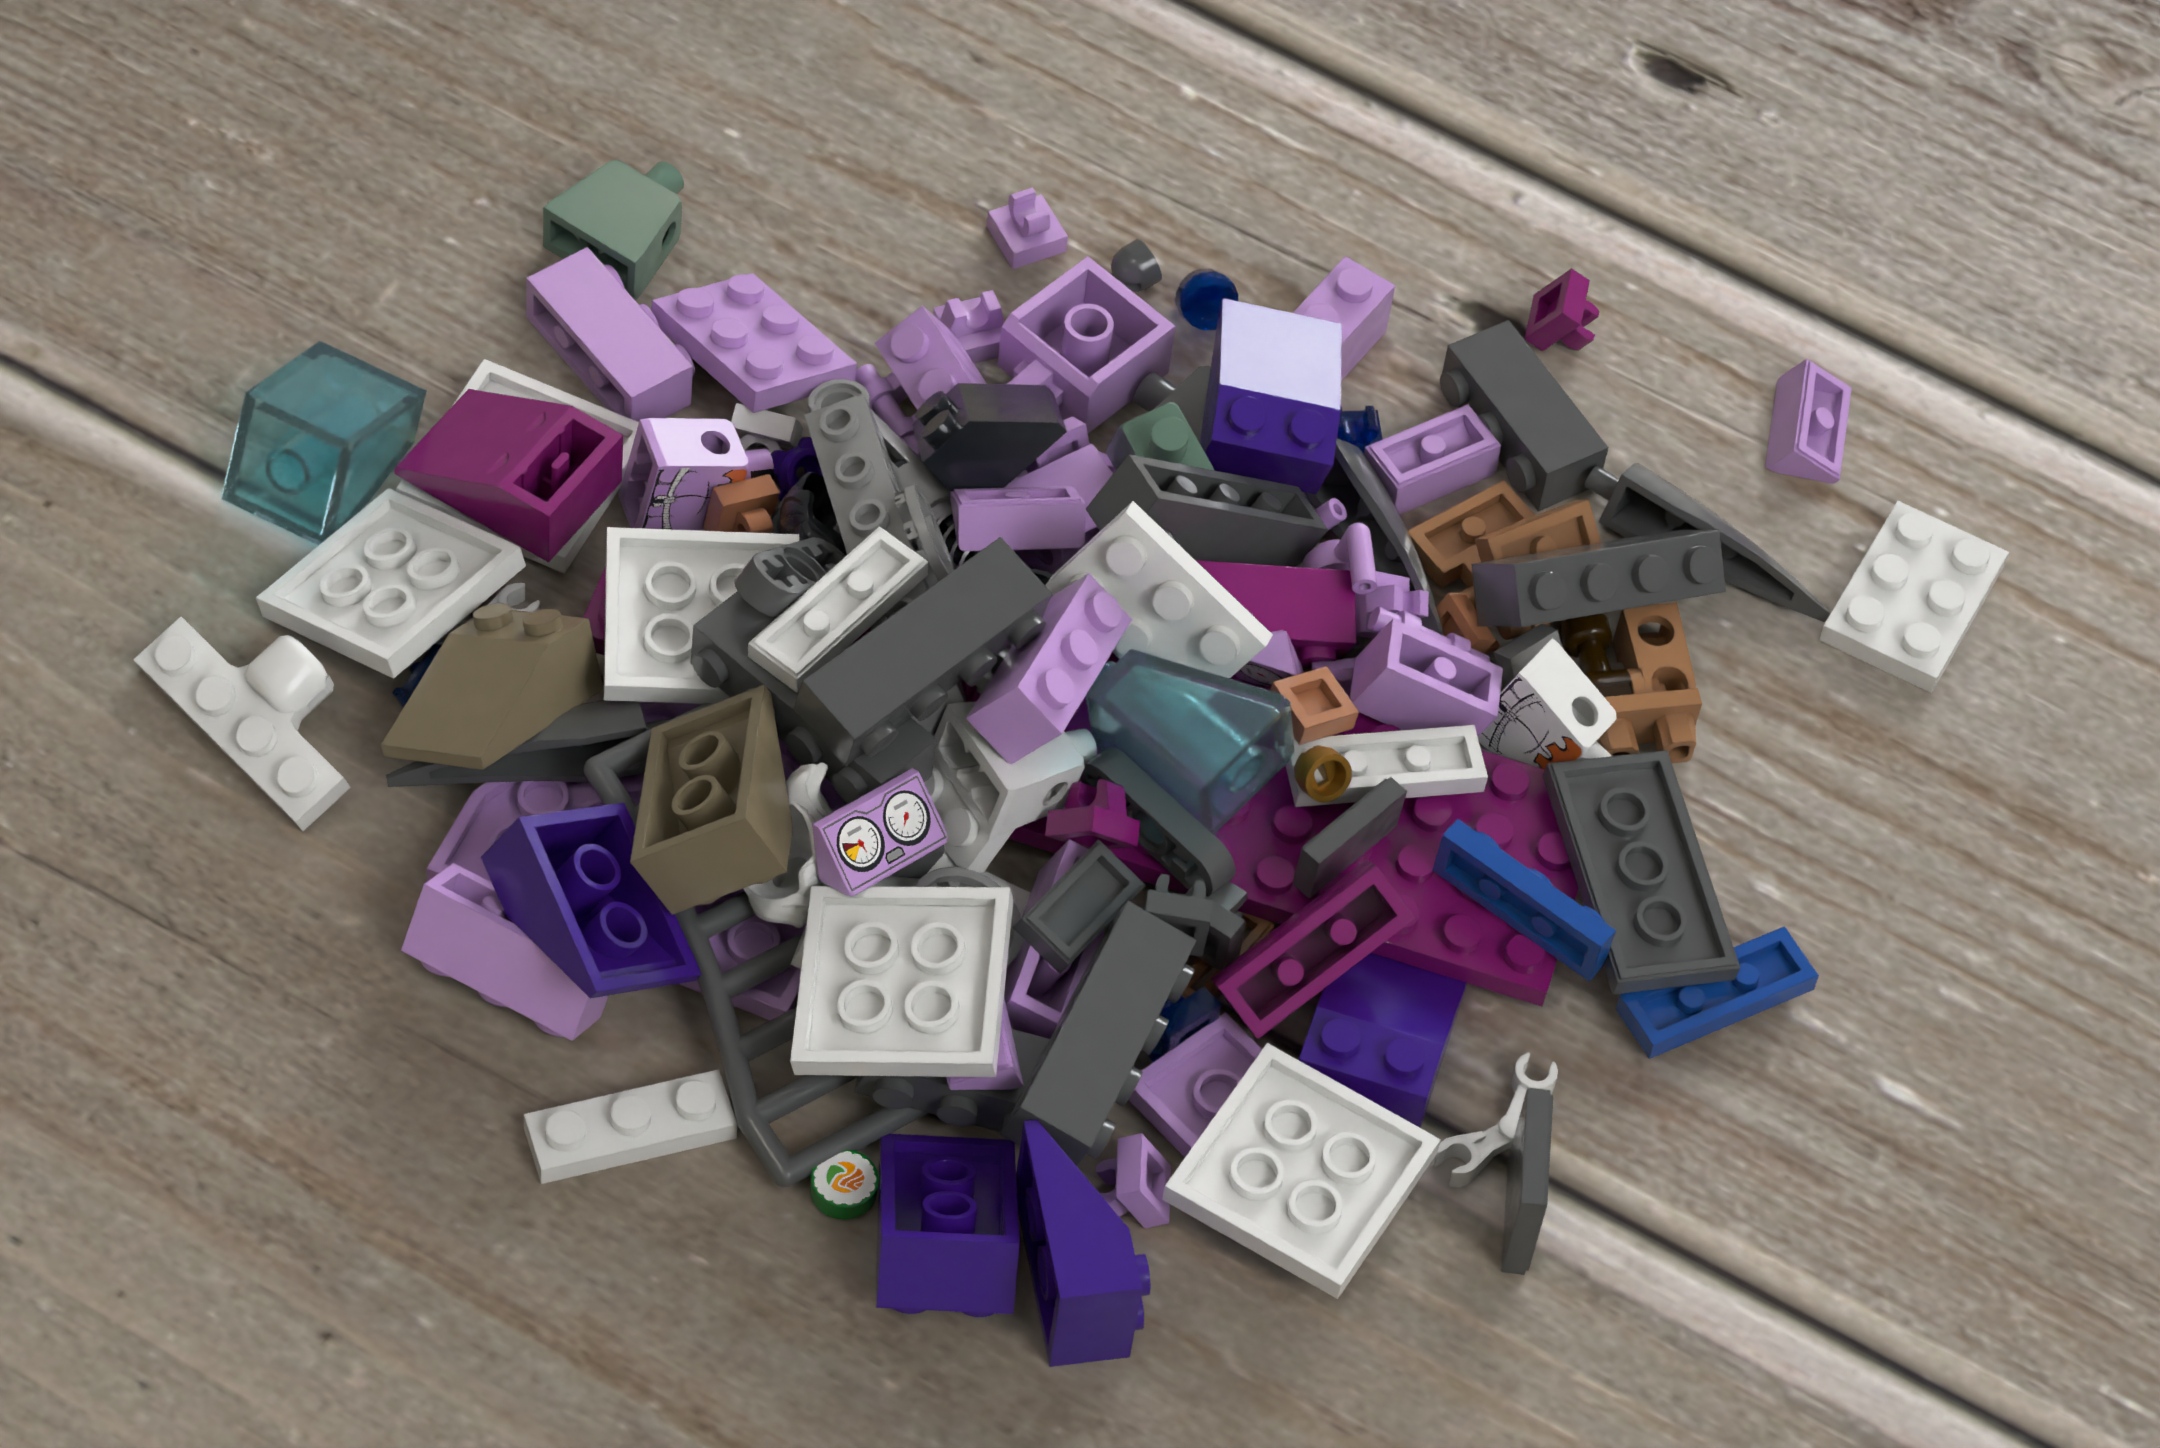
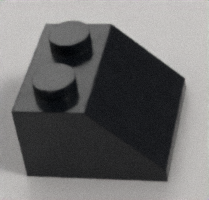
(986, 432)

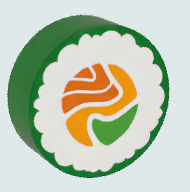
(845, 1185)

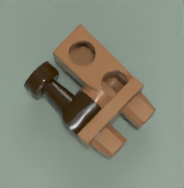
(1654, 691)

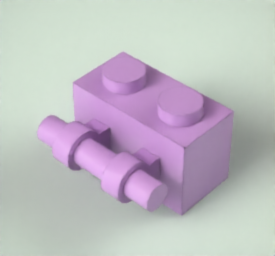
(923, 361)
(1422, 677)

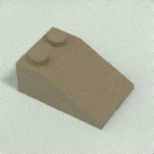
(496, 687)
(713, 803)

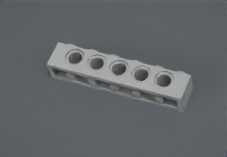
(863, 492)

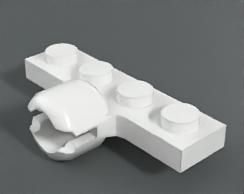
(253, 713)

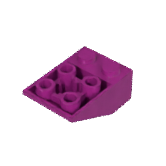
(518, 467)

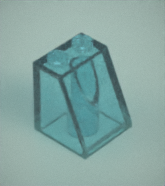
(320, 440)
(1192, 731)

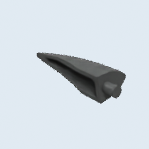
(1368, 502)
(1649, 504)
(550, 755)

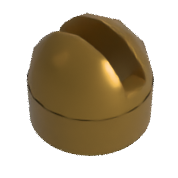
(1333, 769)

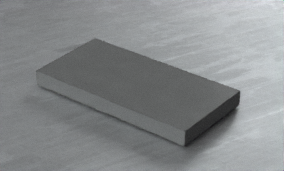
(1641, 870)

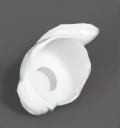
(788, 894)

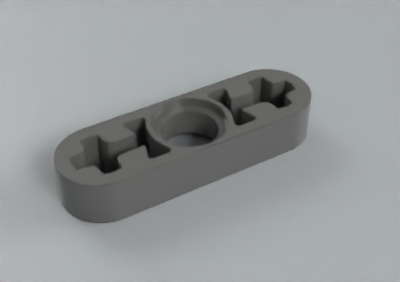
(785, 573)
(1165, 825)

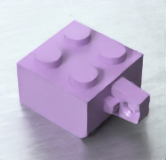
(1086, 343)

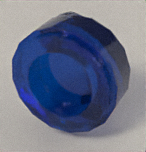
(1200, 297)

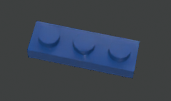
(1524, 899)
(1769, 974)

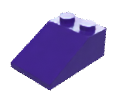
(1273, 395)
(585, 903)
(1385, 1032)
(947, 1225)
(1077, 1257)

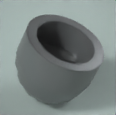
(1136, 266)

